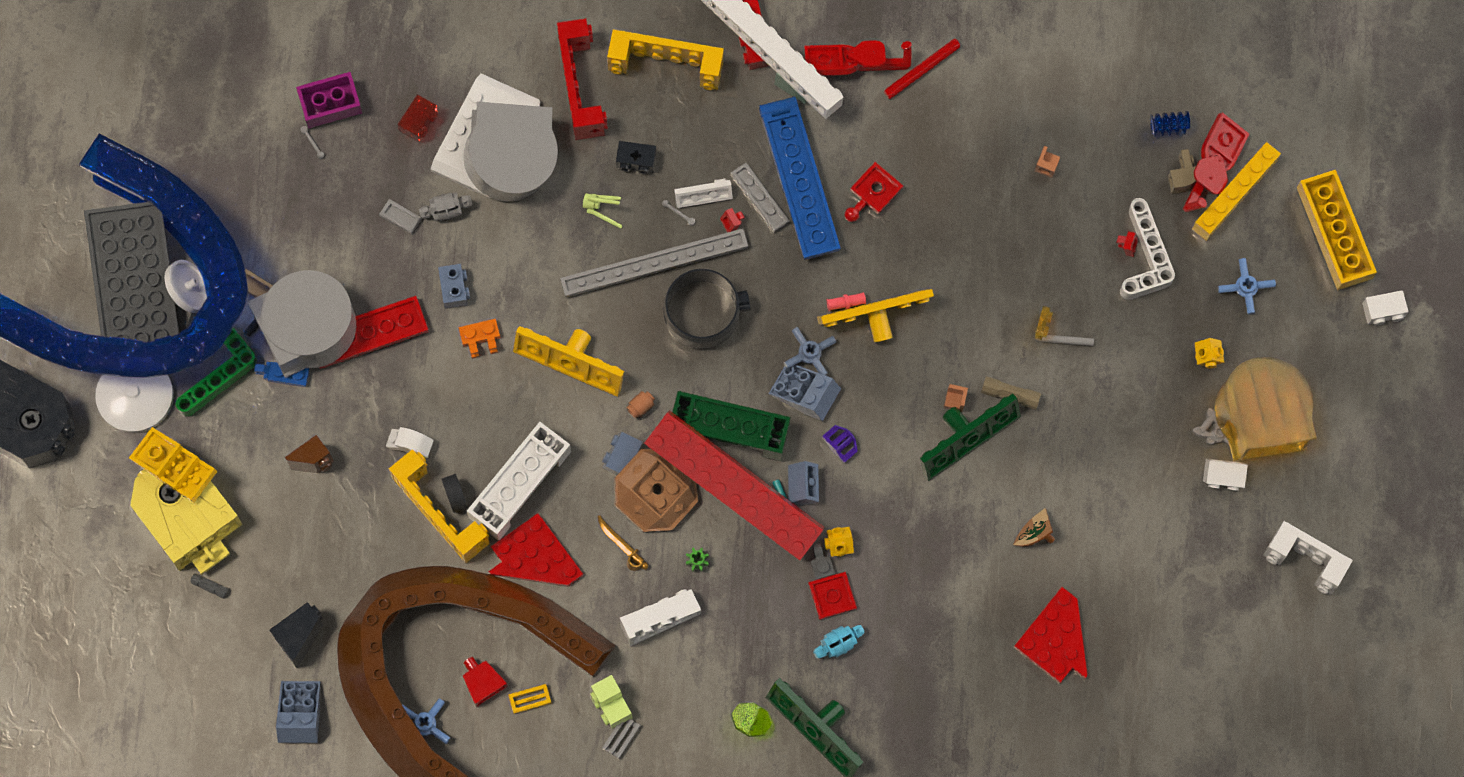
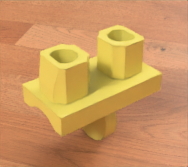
(210, 556)

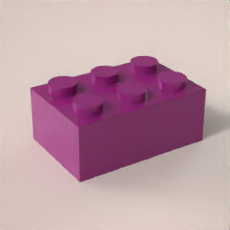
(329, 100)

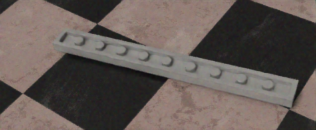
(654, 263)

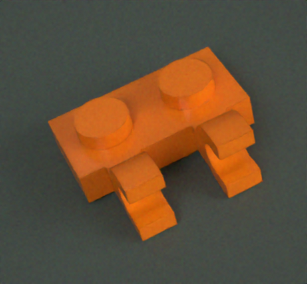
(478, 333)

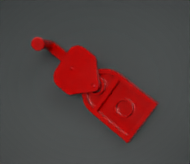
(848, 59)
(1218, 156)

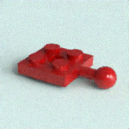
(875, 200)

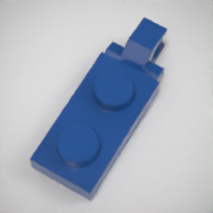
(274, 374)

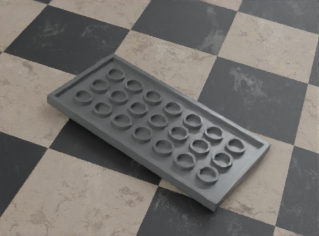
(129, 272)

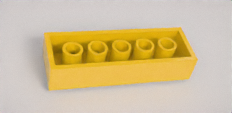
(1336, 229)

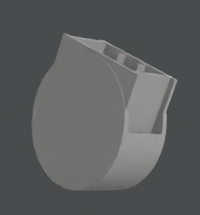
(510, 149)
(305, 320)

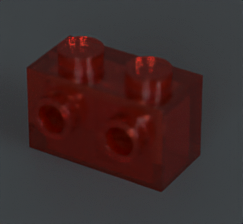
(418, 118)

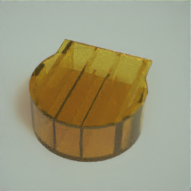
(1265, 409)

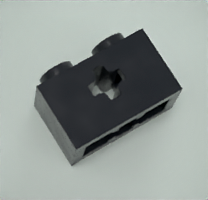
(628, 151)

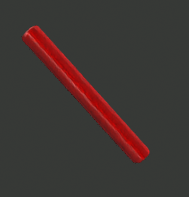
(922, 68)

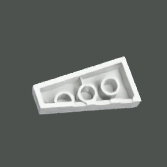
(659, 616)

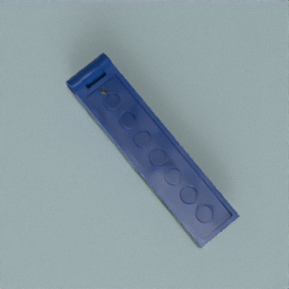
(799, 177)

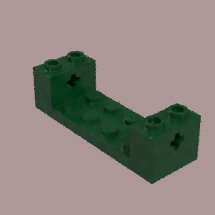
(734, 423)

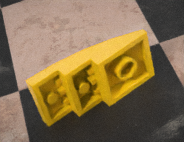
(173, 464)

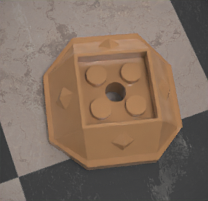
(639, 502)

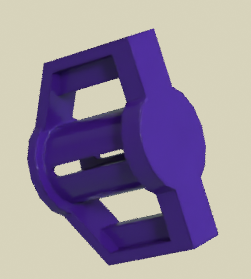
(837, 449)

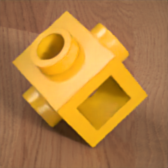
(1209, 353)
(839, 541)

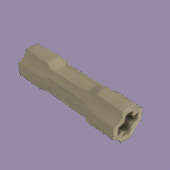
(999, 389)

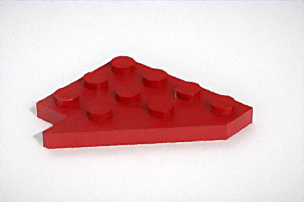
(534, 555)
(1056, 638)

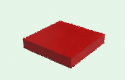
(832, 595)

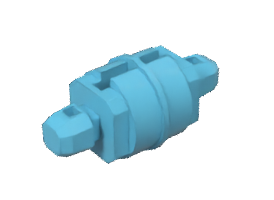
(841, 646)

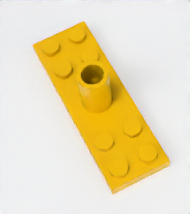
(876, 313)
(569, 359)

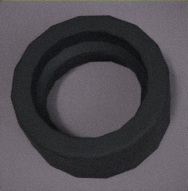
(454, 493)

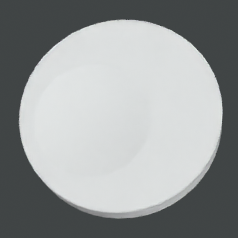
(185, 285)

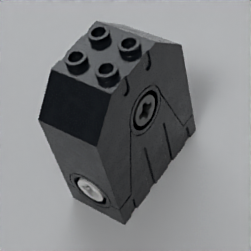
(33, 419)

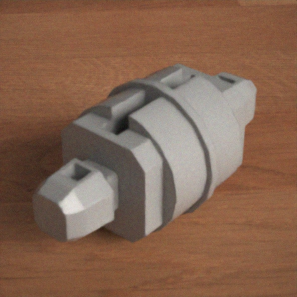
(445, 206)

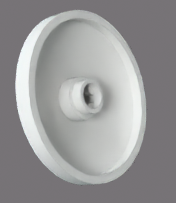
(134, 402)

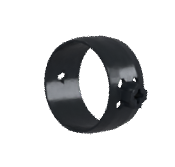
(740, 300)

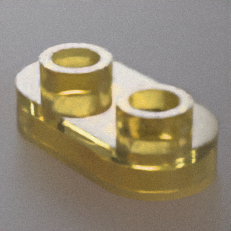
(1042, 329)

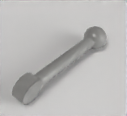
(304, 130)
(691, 221)

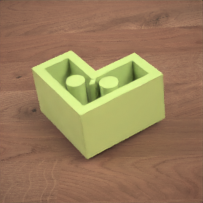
(610, 700)

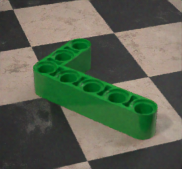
(220, 373)

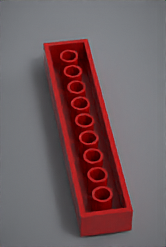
(734, 485)

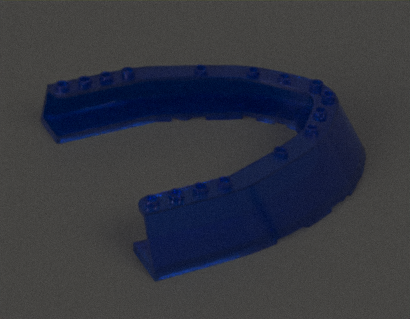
(198, 233)

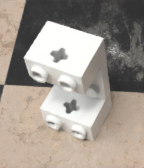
(1290, 536)

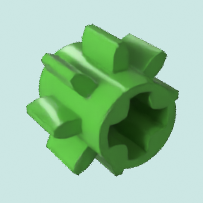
(694, 555)

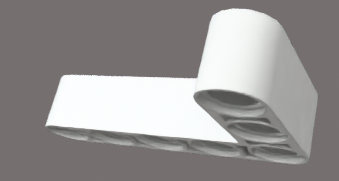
(1150, 252)

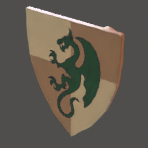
(1035, 530)

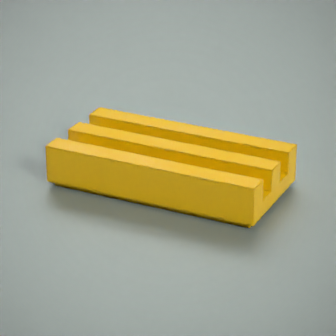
(529, 699)

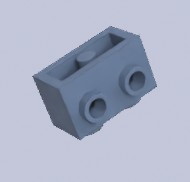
(452, 286)
(622, 451)
(803, 483)

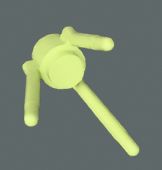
(593, 201)

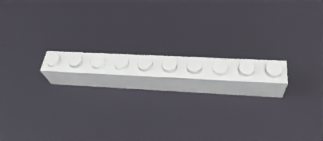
(778, 54)

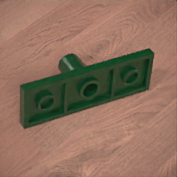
(968, 435)
(816, 726)

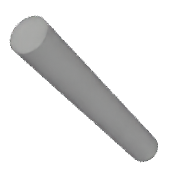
(1067, 340)

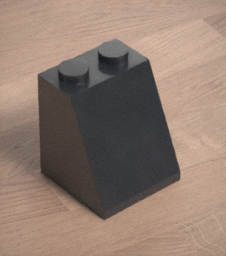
(298, 632)

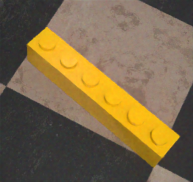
(1236, 191)

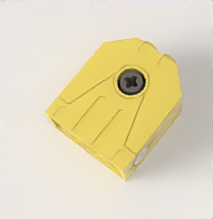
(177, 522)

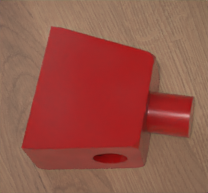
(482, 681)

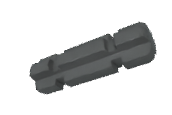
(208, 585)

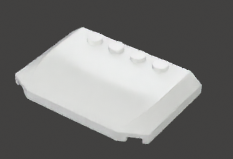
(450, 156)

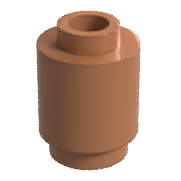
(640, 404)

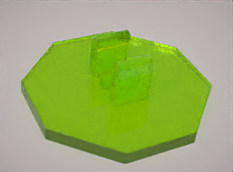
(751, 719)

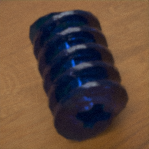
(1173, 122)

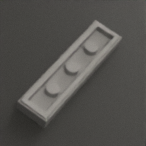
(760, 197)

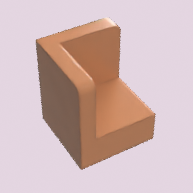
(1047, 163)
(955, 397)

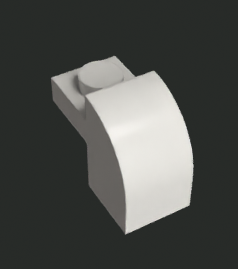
(408, 439)

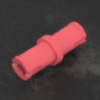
(846, 301)

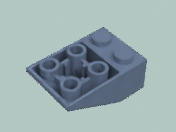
(805, 391)
(298, 712)

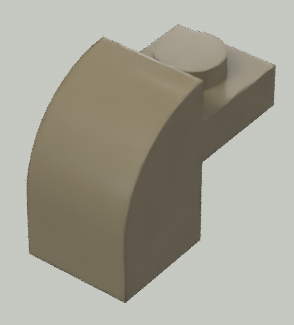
(1182, 179)

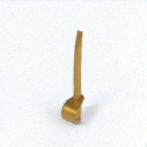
(624, 546)

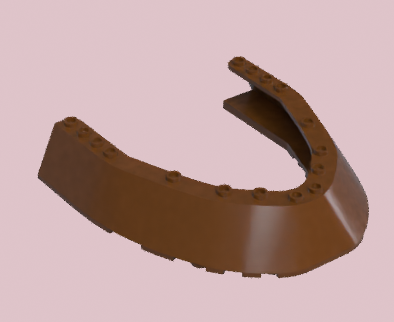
(362, 655)

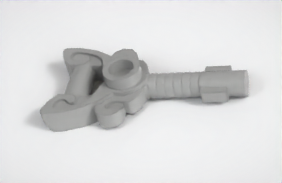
(1214, 436)

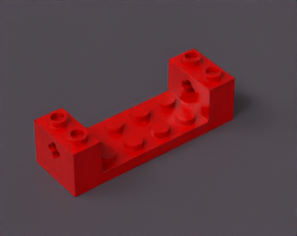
(574, 37)

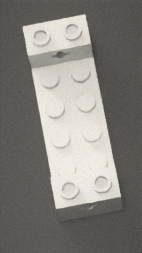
(518, 480)

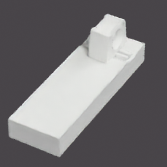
(705, 193)

